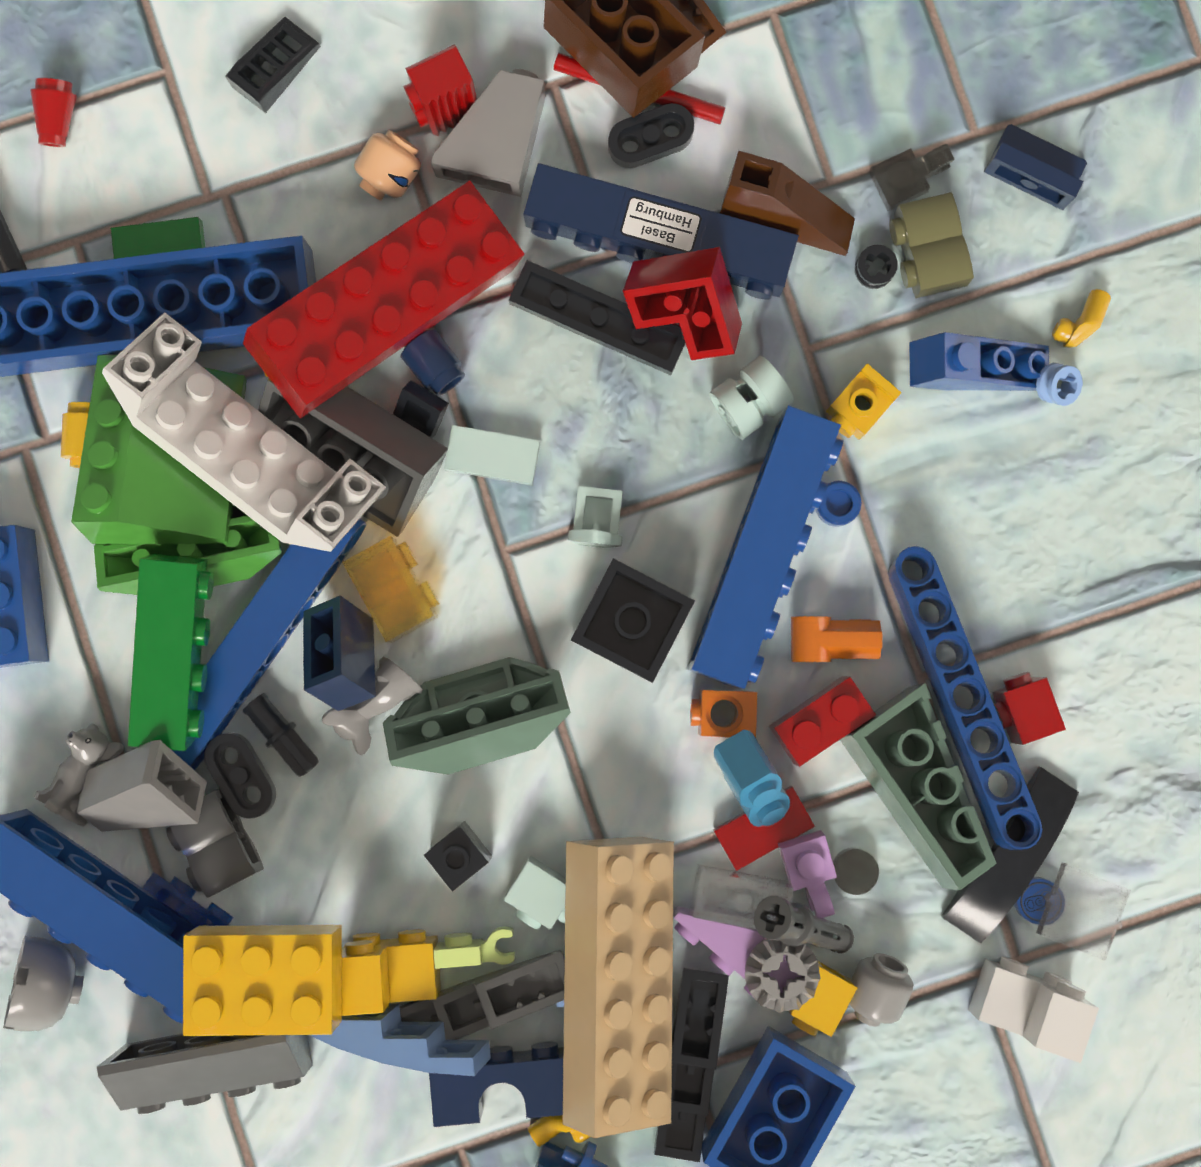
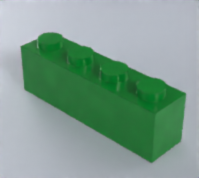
(168, 651)

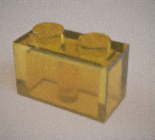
(392, 589)

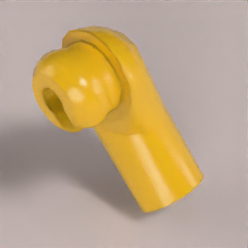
(1091, 319)

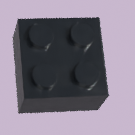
(632, 620)

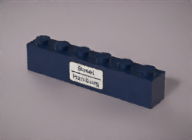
(652, 227)

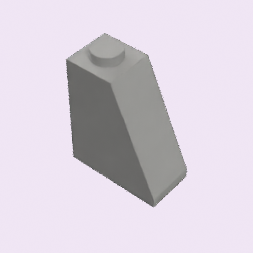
(495, 135)
(142, 791)

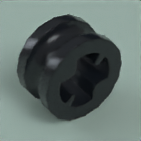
(872, 253)

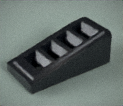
(275, 84)

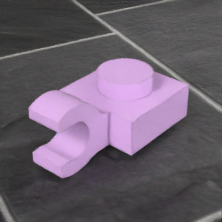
(807, 867)

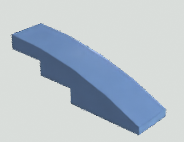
(407, 1044)

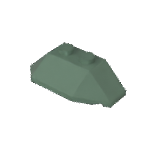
(476, 717)

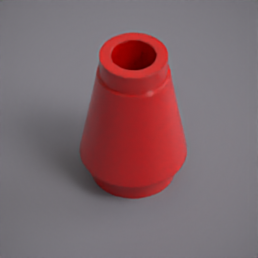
(53, 110)

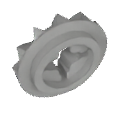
(765, 989)

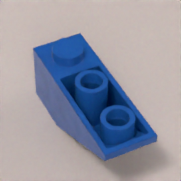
(975, 363)

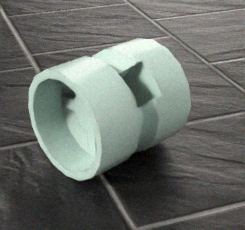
(765, 389)

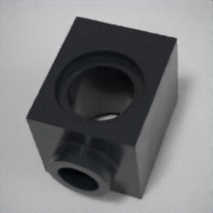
(458, 856)

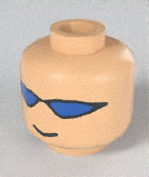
(387, 165)

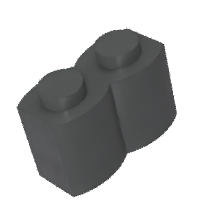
(216, 847)

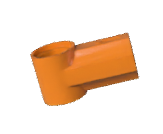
(827, 639)

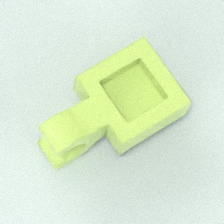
(462, 950)

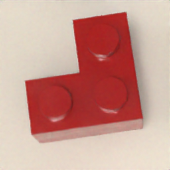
(687, 291)

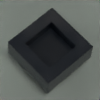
(420, 408)

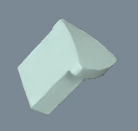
(597, 517)

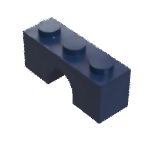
(533, 1072)

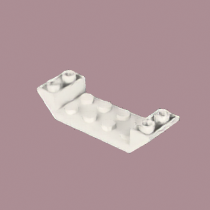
(234, 443)

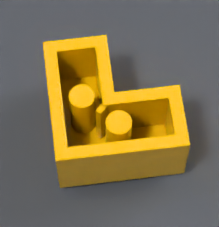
(388, 971)

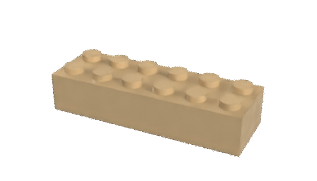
(618, 985)

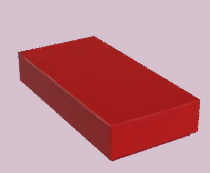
(748, 842)

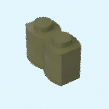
(932, 245)

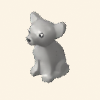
(391, 688)
(87, 750)

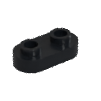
(648, 134)
(238, 777)

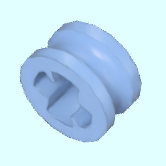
(1070, 388)

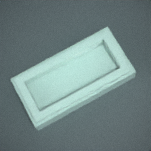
(492, 455)

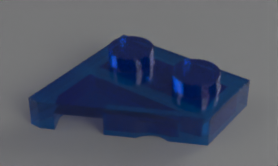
(179, 898)

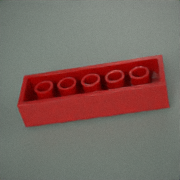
(382, 299)

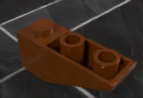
(782, 200)

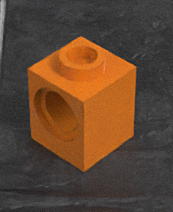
(745, 712)

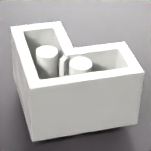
(1043, 1011)

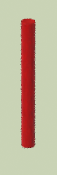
(696, 106)

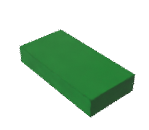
(157, 237)

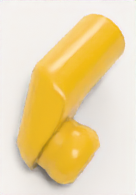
(551, 1126)

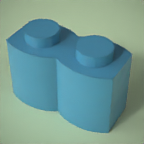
(752, 778)

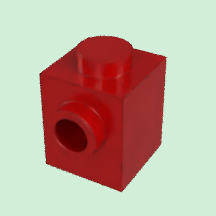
(1028, 708)

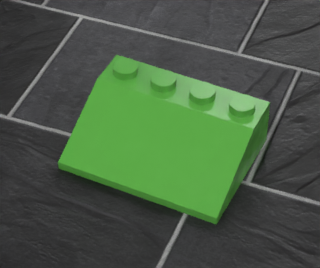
(136, 489)

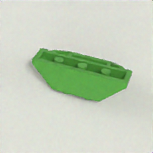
(239, 559)

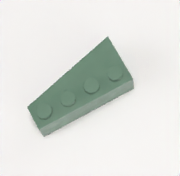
(921, 786)

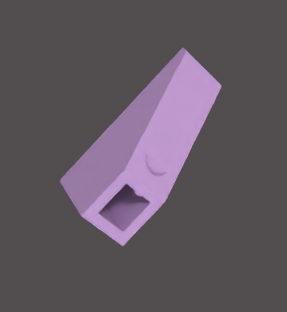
(729, 944)

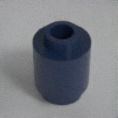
(433, 362)

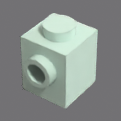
(538, 895)

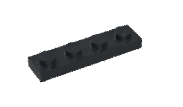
(595, 317)

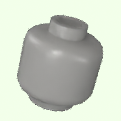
(881, 990)

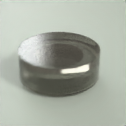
(855, 871)

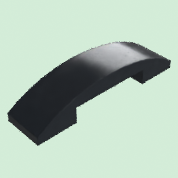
(990, 897)

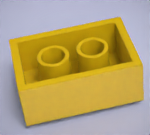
(262, 980)

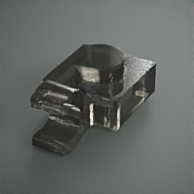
(905, 177)

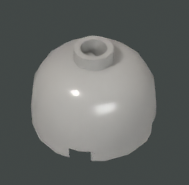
(42, 985)

